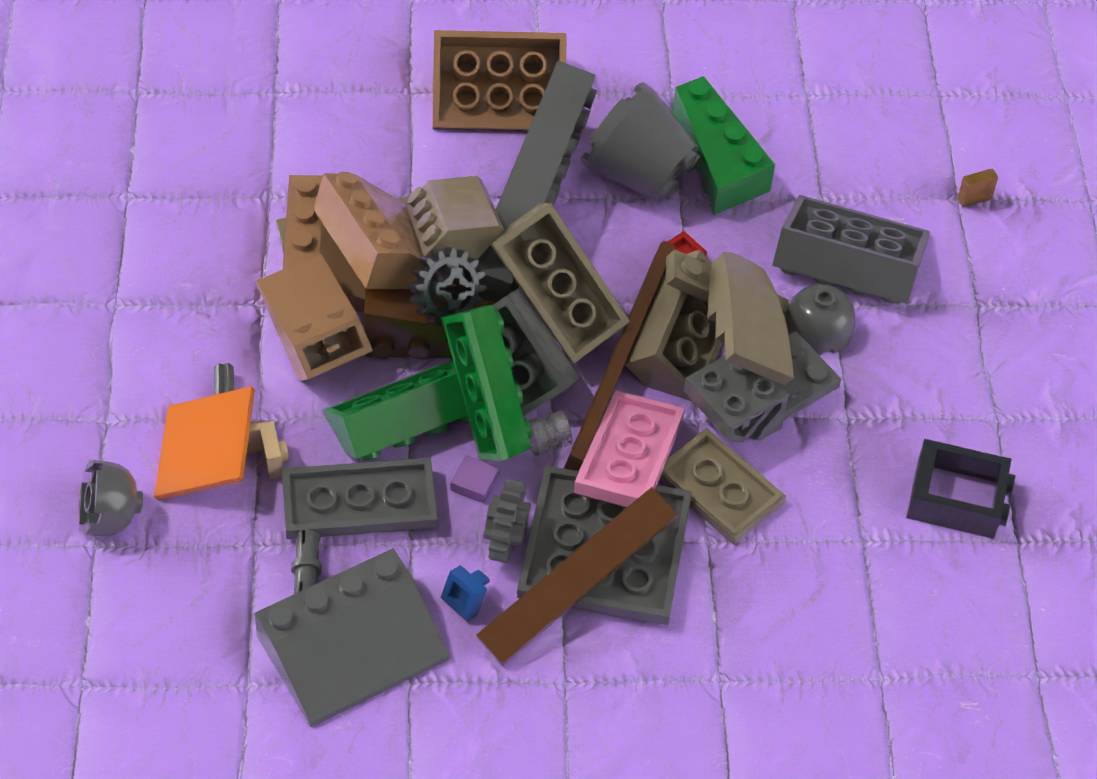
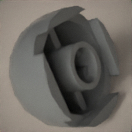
(822, 317)
(108, 499)

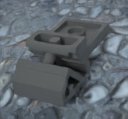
(753, 405)

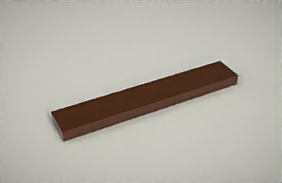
(576, 576)

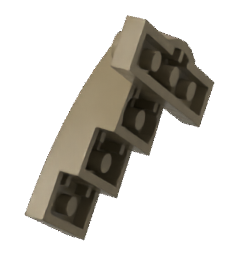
(745, 310)

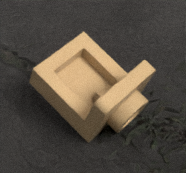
(264, 437)

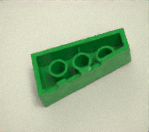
(731, 161)

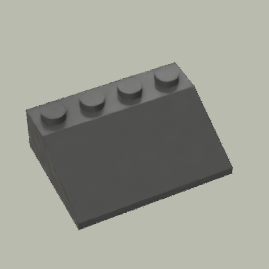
(851, 249)
(350, 637)

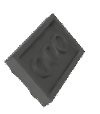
(360, 497)

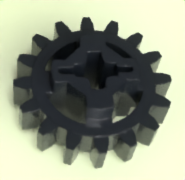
(444, 271)

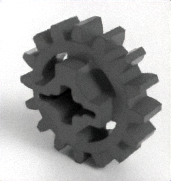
(507, 521)

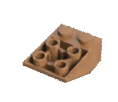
(313, 317)

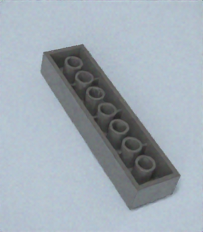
(540, 163)

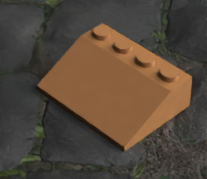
(492, 77)
(369, 230)
(308, 237)

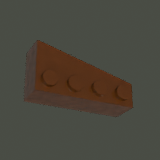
(399, 331)

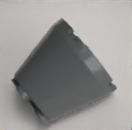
(642, 146)

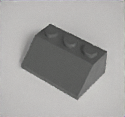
(537, 358)

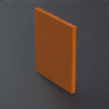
(205, 443)

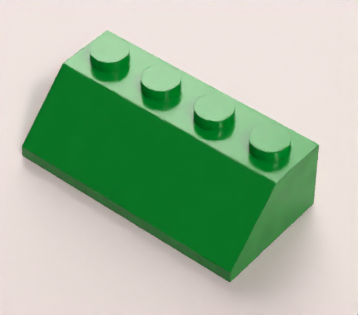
(487, 383)
(398, 412)

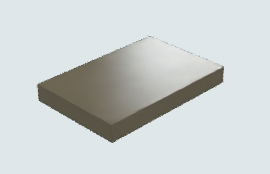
(722, 485)

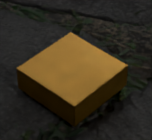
(977, 187)

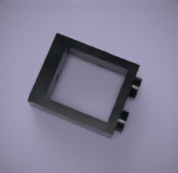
(955, 513)

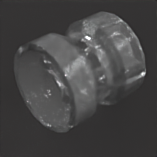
(550, 433)

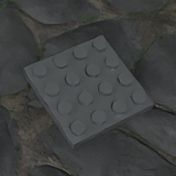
(567, 520)

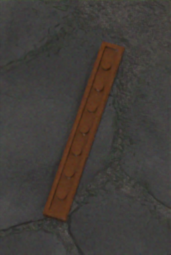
(618, 358)

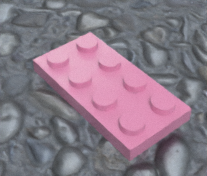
(629, 449)

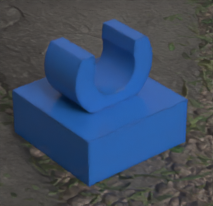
(465, 591)

